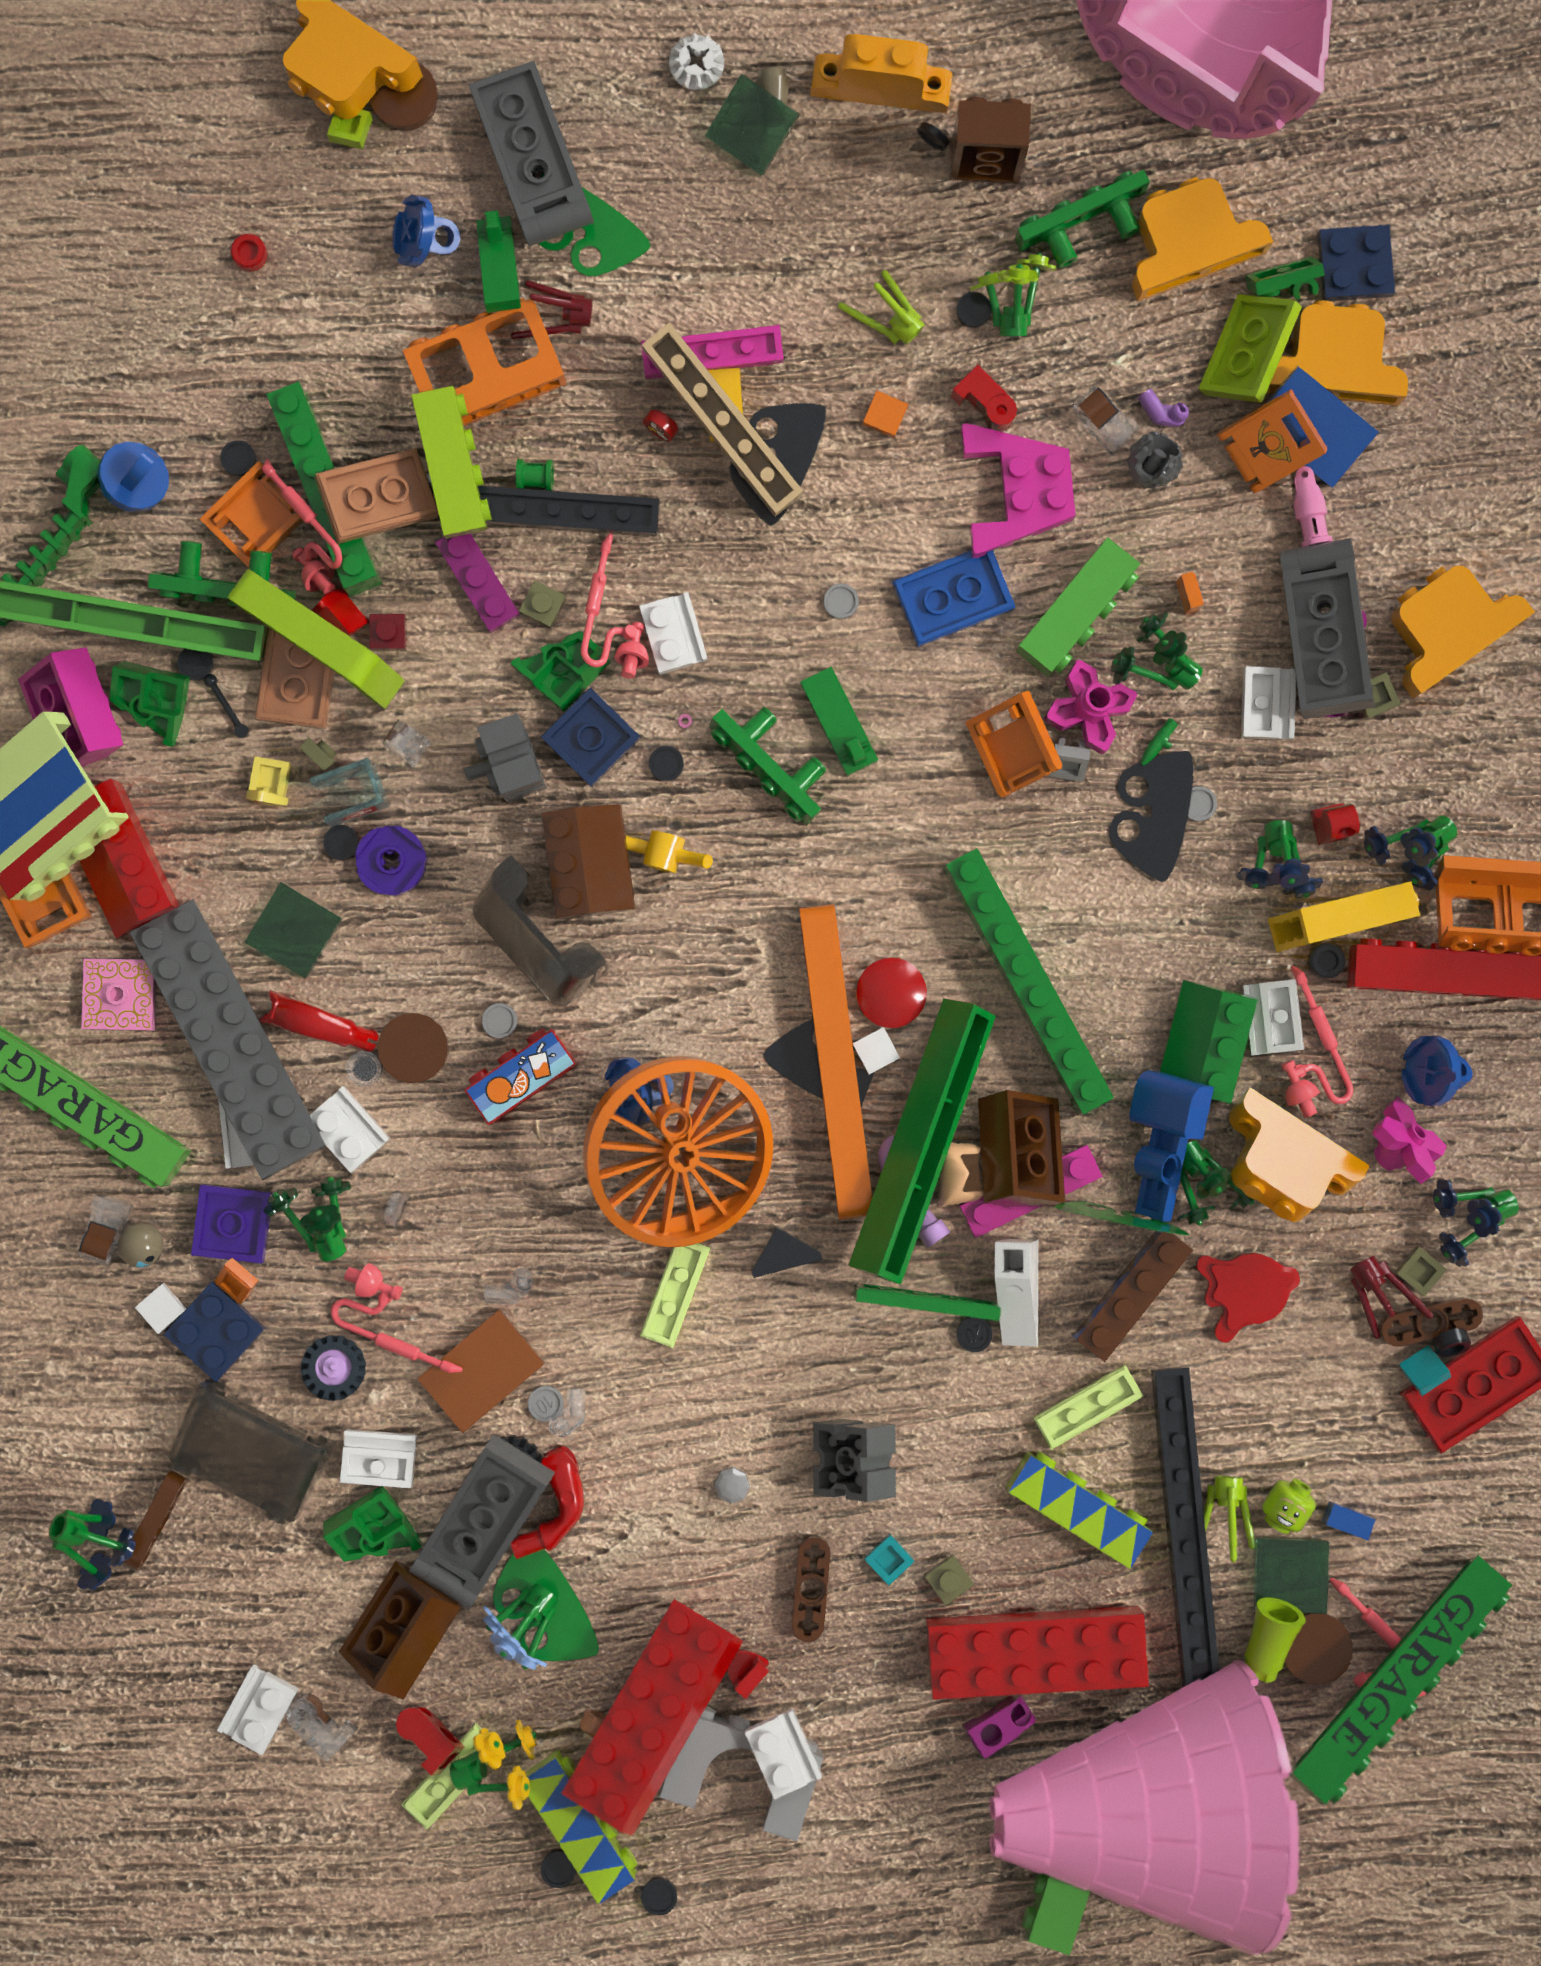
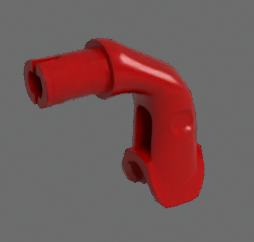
(316, 1023)
(570, 1498)

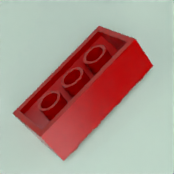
(126, 870)

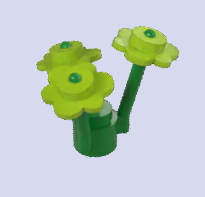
(1016, 317)

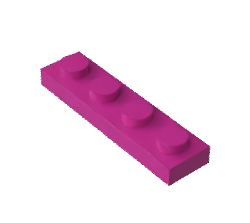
(731, 349)
(1078, 1171)

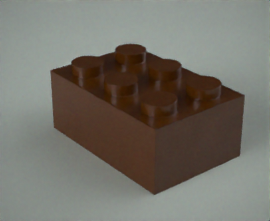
(990, 140)

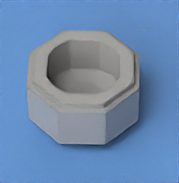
(732, 1485)

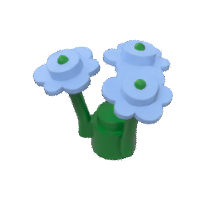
(537, 1604)

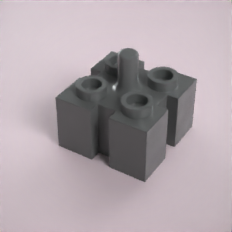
(507, 759)
(854, 1460)

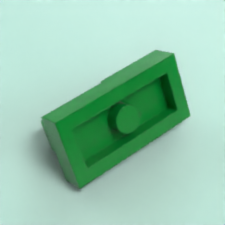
(1289, 275)

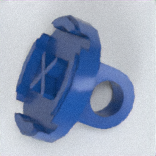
(416, 230)
(133, 476)
(1434, 1070)
(629, 1107)

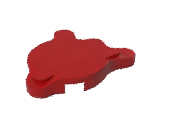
(1247, 1289)

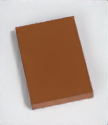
(492, 1364)

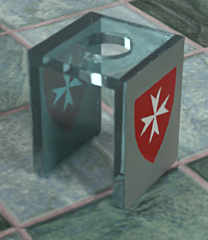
(344, 773)

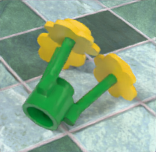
(470, 1770)

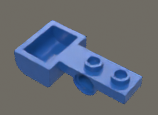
(1175, 1112)

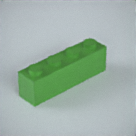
(1078, 607)
(1054, 1914)

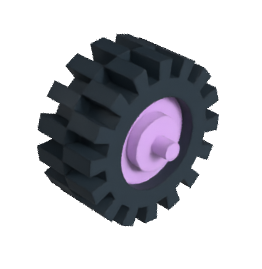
(333, 1368)

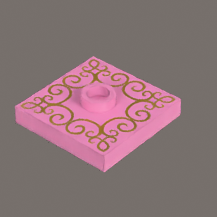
(118, 995)

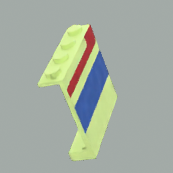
(46, 809)

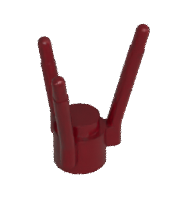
(575, 309)
(1370, 1275)

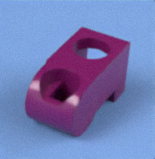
(999, 1725)

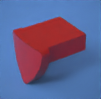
(341, 612)
(747, 1671)

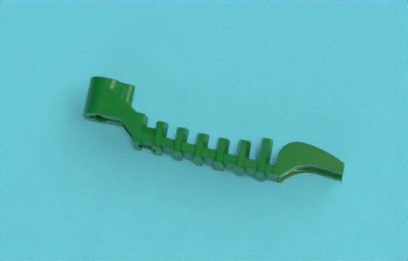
(81, 478)

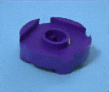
(390, 840)

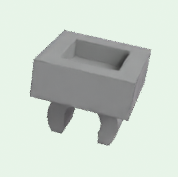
(1073, 760)

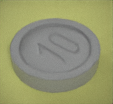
(841, 601)
(1202, 804)
(499, 1020)
(545, 1403)

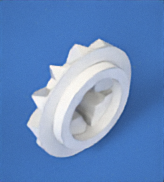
(693, 76)

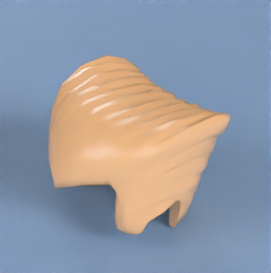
(960, 1176)

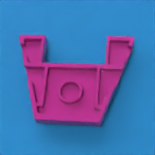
(1033, 482)

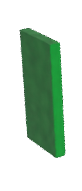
(927, 1301)

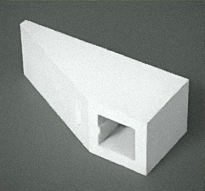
(1017, 1290)

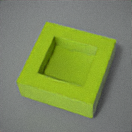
(350, 131)

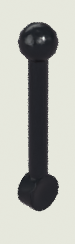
(240, 730)

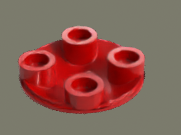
(891, 992)

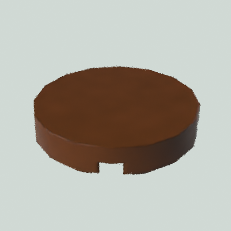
(409, 108)
(413, 1048)
(1320, 1650)

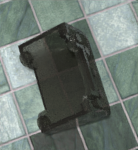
(556, 975)
(248, 1452)

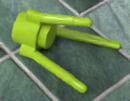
(905, 322)
(1229, 1492)

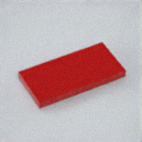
(1482, 1385)

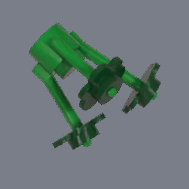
(1168, 650)
(1214, 1183)
(321, 1221)

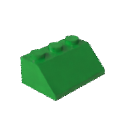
(1209, 1037)

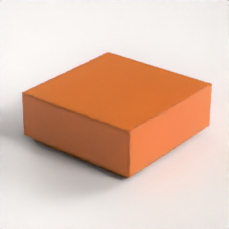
(885, 414)
(1189, 592)
(236, 1281)

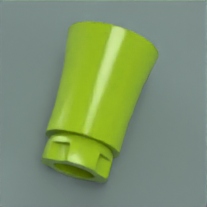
(1272, 1636)

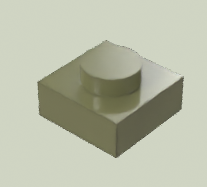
(542, 604)
(1384, 696)
(320, 754)
(1420, 1271)
(949, 1579)

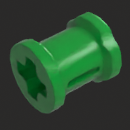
(535, 474)

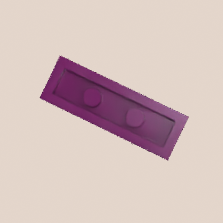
(478, 581)

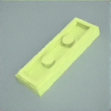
(674, 1293)
(1088, 1406)
(438, 1791)

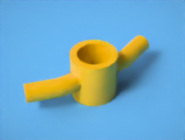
(666, 852)

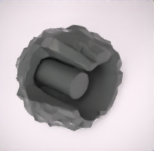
(1154, 460)

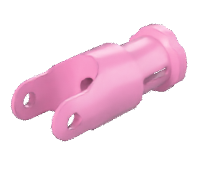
(1310, 508)

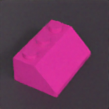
(70, 685)

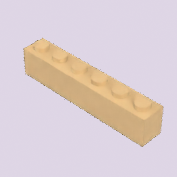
(722, 419)

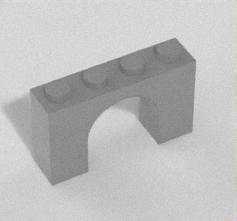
(709, 1739)

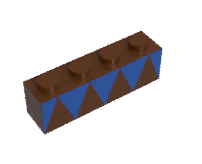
(1132, 1293)

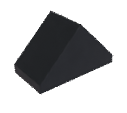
(784, 1252)

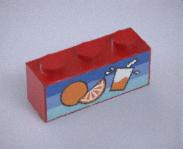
(520, 1075)

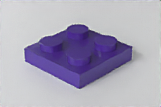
(231, 1224)

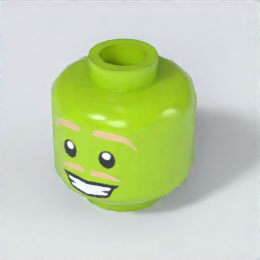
(1288, 1506)

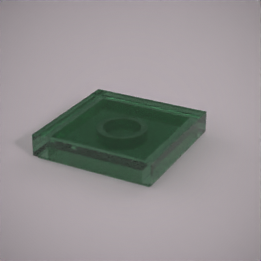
(752, 124)
(293, 930)
(1292, 1572)

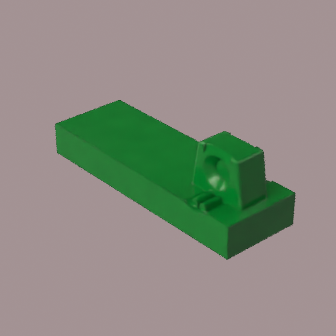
(498, 262)
(839, 721)

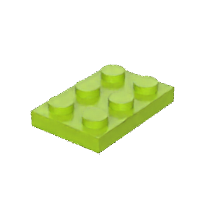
(1250, 348)

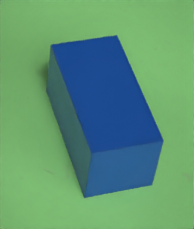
(1348, 1520)

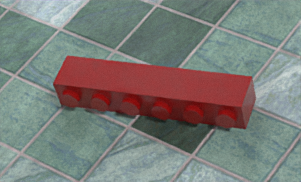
(1443, 970)

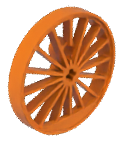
(696, 1223)

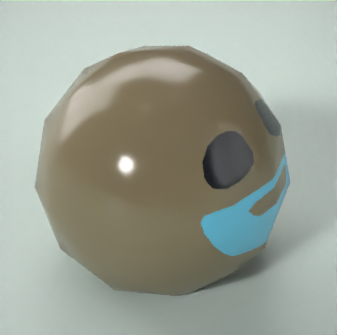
(140, 1245)

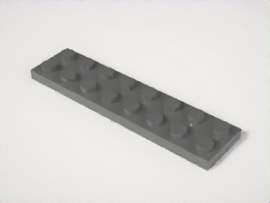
(228, 1039)

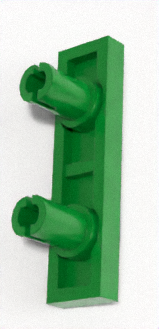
(1067, 215)
(204, 589)
(773, 778)

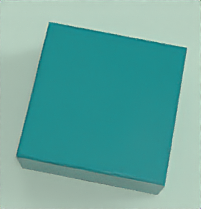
(1425, 1370)
(889, 1559)

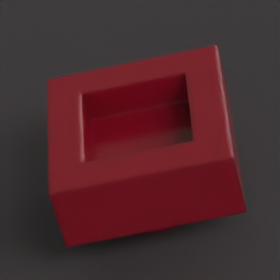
(387, 632)

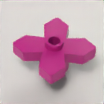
(1090, 706)
(1406, 1142)

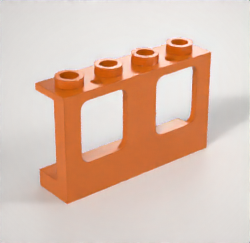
(492, 385)
(1503, 884)

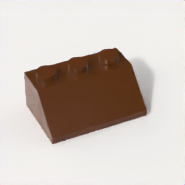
(588, 861)
(1021, 1149)
(398, 1632)

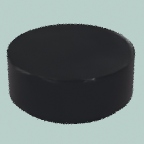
(1326, 961)
(1451, 1342)

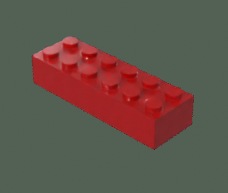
(1037, 1652)
(652, 1718)

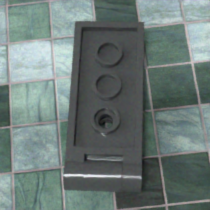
(529, 142)
(1330, 646)
(481, 1521)

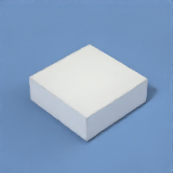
(876, 1050)
(161, 1308)

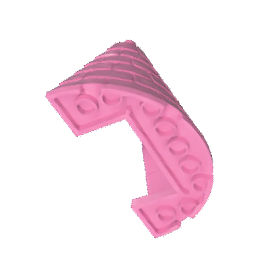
(1216, 61)
(1169, 1814)

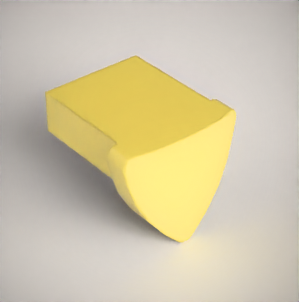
(269, 782)

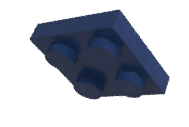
(1356, 262)
(590, 737)
(214, 1331)

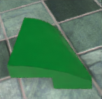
(560, 670)
(151, 696)
(370, 1527)

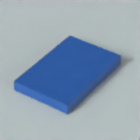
(1336, 423)
(952, 596)

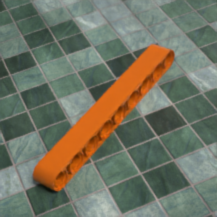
(836, 1061)

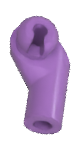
(1163, 414)

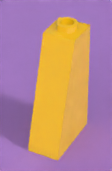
(1344, 916)

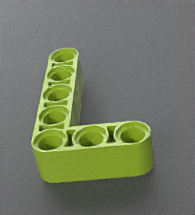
(317, 638)

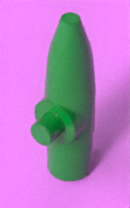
(1159, 741)

